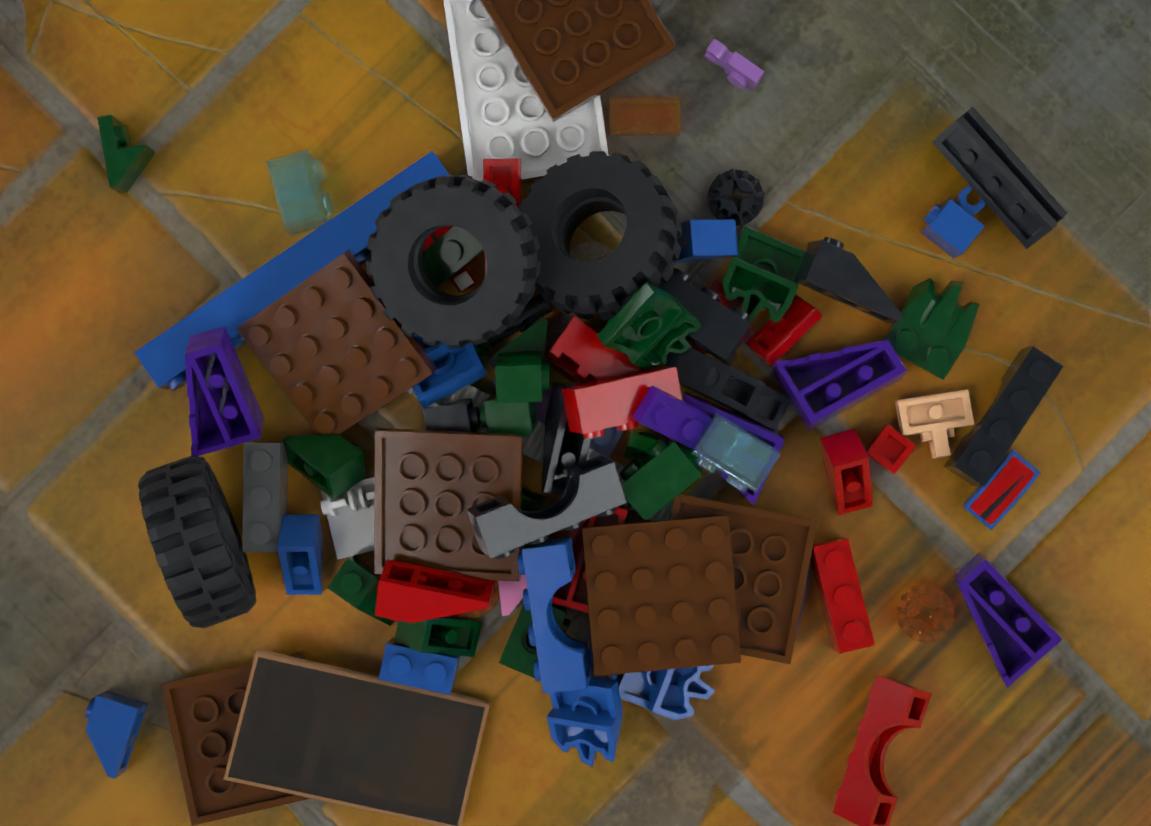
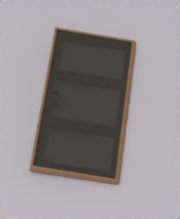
(356, 740)

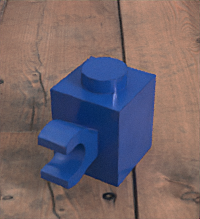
(953, 224)

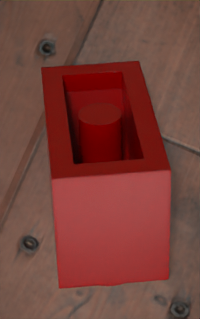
(847, 471)

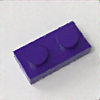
(672, 417)

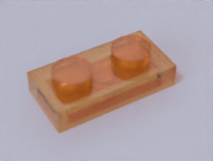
(645, 116)

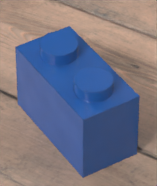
(419, 669)

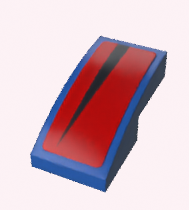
(1002, 490)

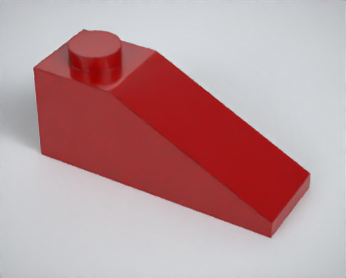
(425, 593)

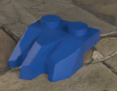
(454, 371)
(665, 690)
(588, 719)

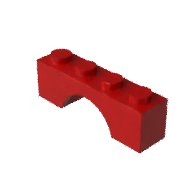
(864, 792)

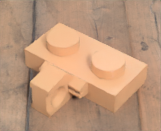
(935, 418)

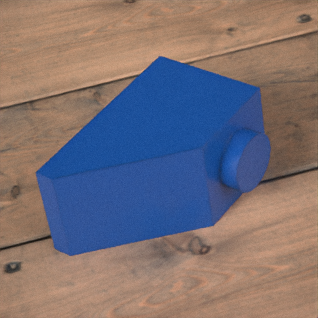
(301, 554)
(114, 729)

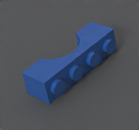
(561, 659)

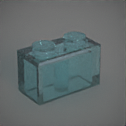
(300, 192)
(735, 453)

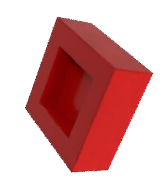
(890, 449)

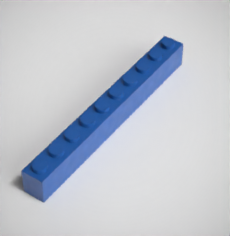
(348, 230)

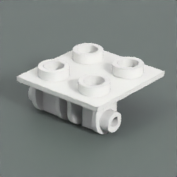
(352, 519)

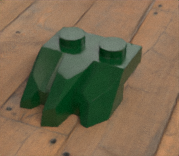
(763, 274)
(650, 327)
(933, 327)

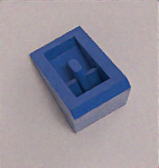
(707, 240)

